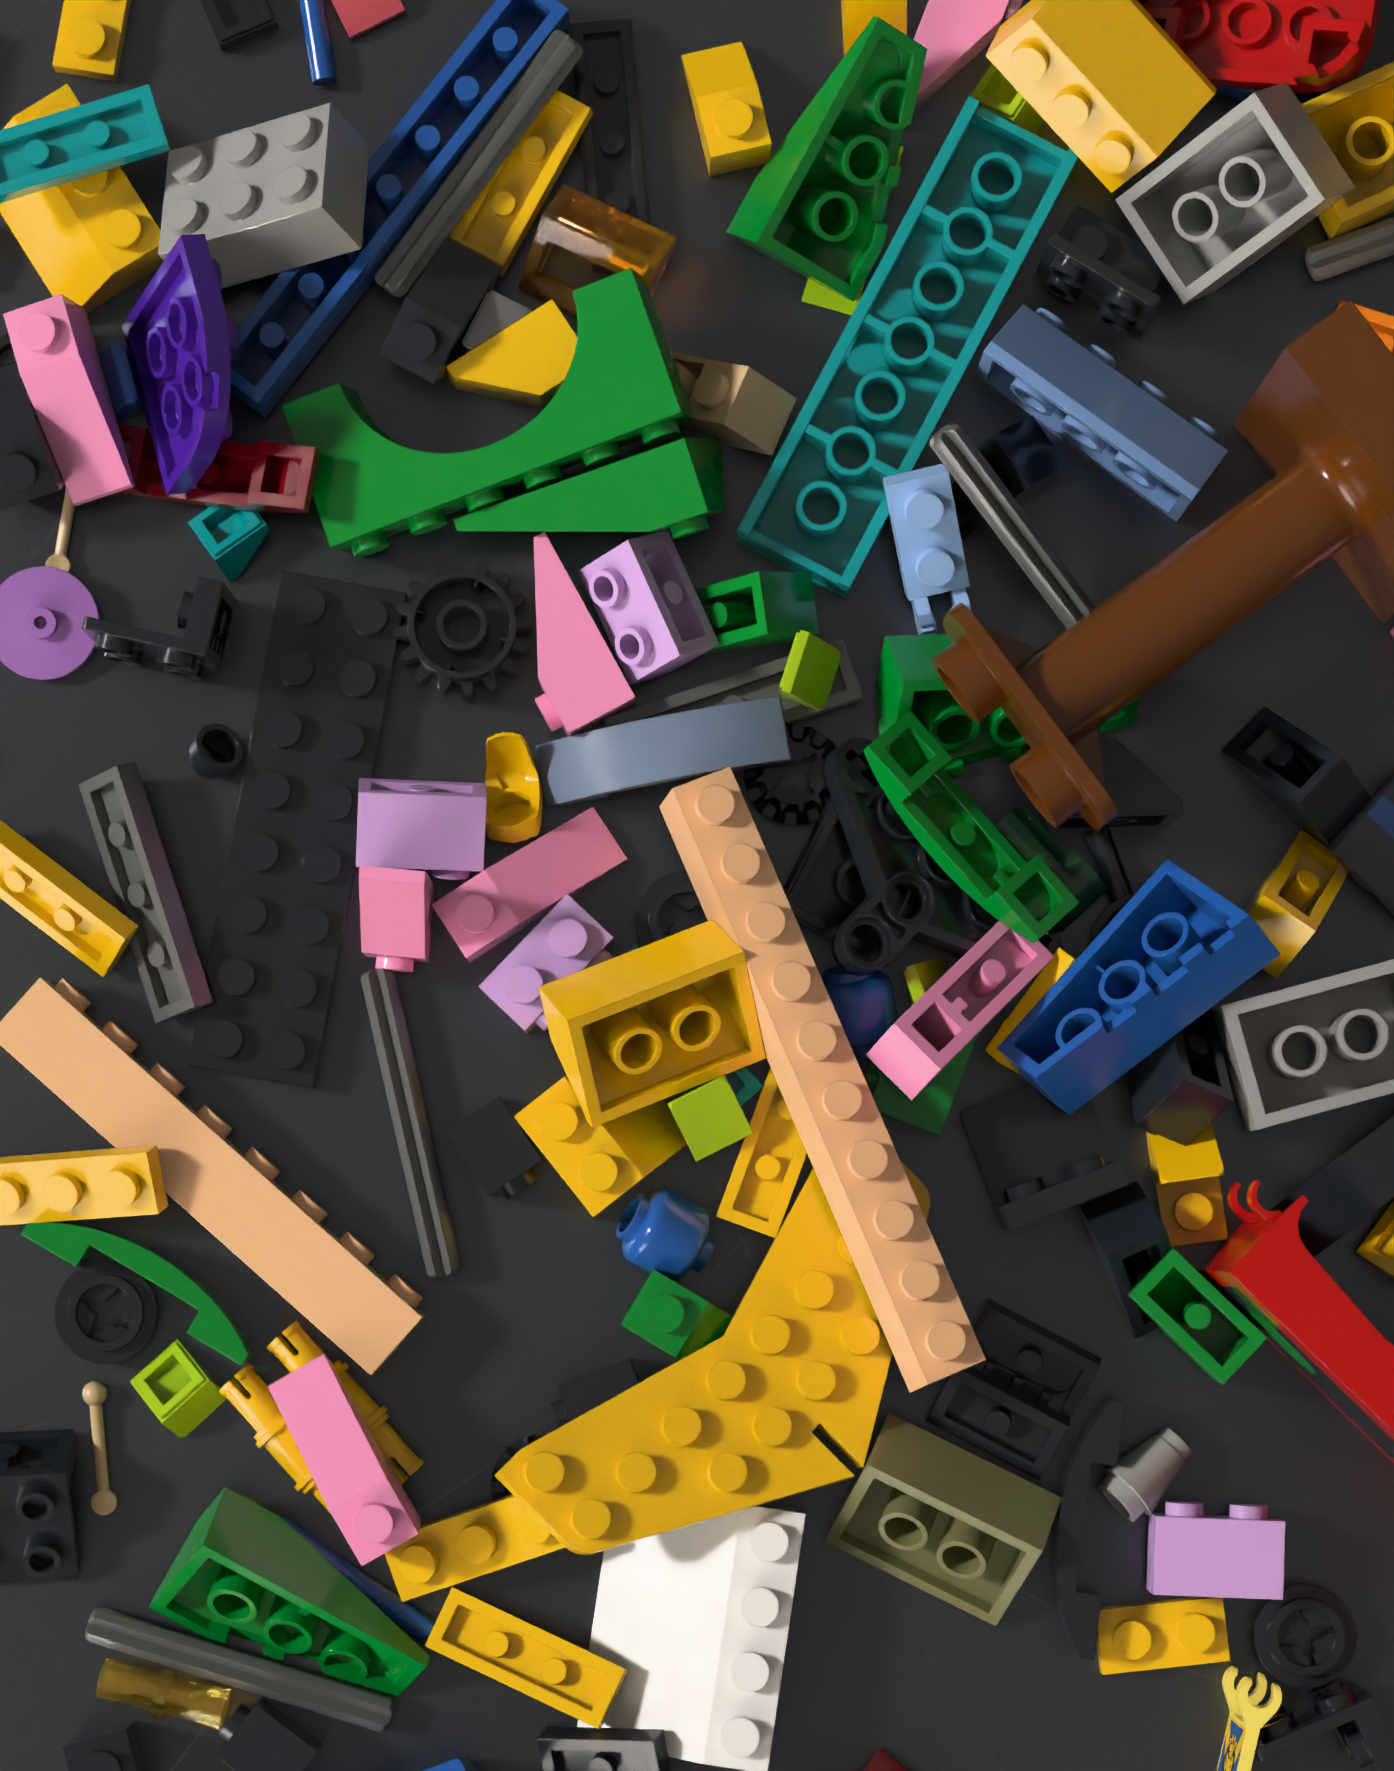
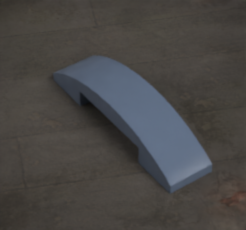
(663, 750)

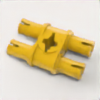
(273, 1431)

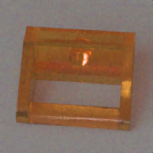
(598, 235)

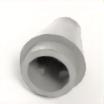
(1144, 1474)

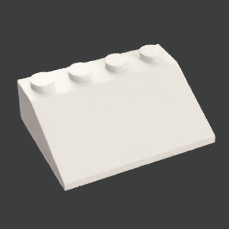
(702, 1632)

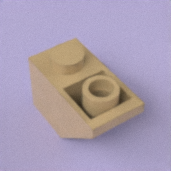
(733, 403)

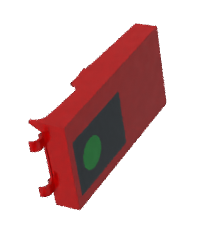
(1306, 1314)

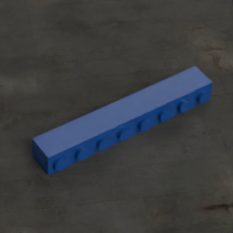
(402, 175)

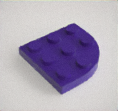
(183, 362)

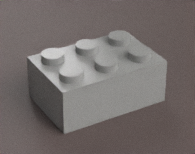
(1235, 192)
(270, 194)
(1311, 1045)

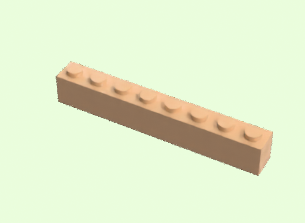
(210, 1176)

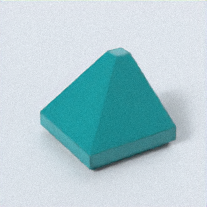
(230, 537)

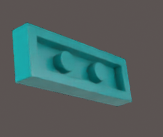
(80, 142)

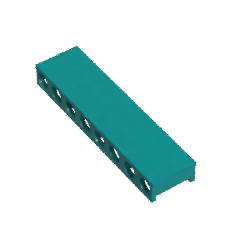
(906, 347)

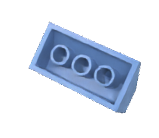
(1100, 410)

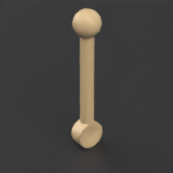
(59, 558)
(104, 1500)

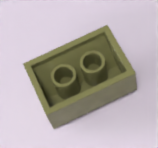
(943, 1519)

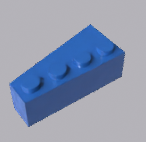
(1136, 987)

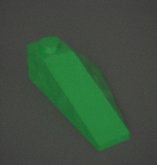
(831, 177)
(643, 493)
(911, 684)
(266, 1584)

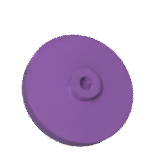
(43, 623)

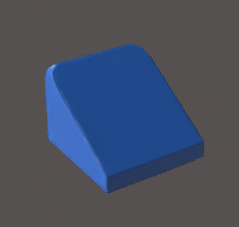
(121, 381)

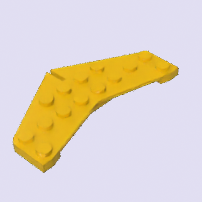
(733, 1416)

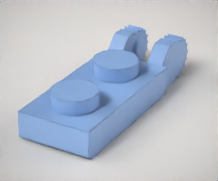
(927, 540)

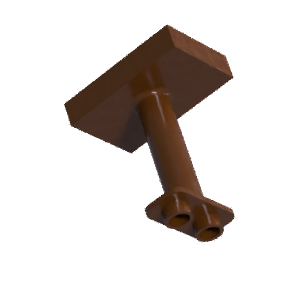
(1329, 445)

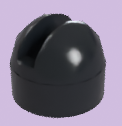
(215, 751)

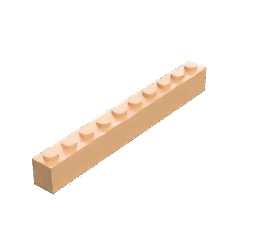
(823, 1083)

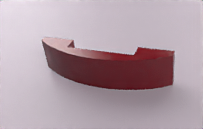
(239, 478)

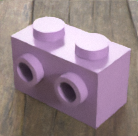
(648, 607)
(422, 826)
(557, 947)
(1215, 1553)

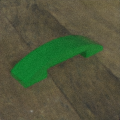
(960, 836)
(213, 1323)

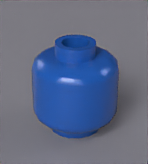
(862, 1005)
(665, 1233)

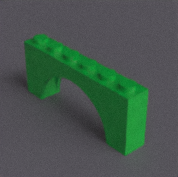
(613, 395)

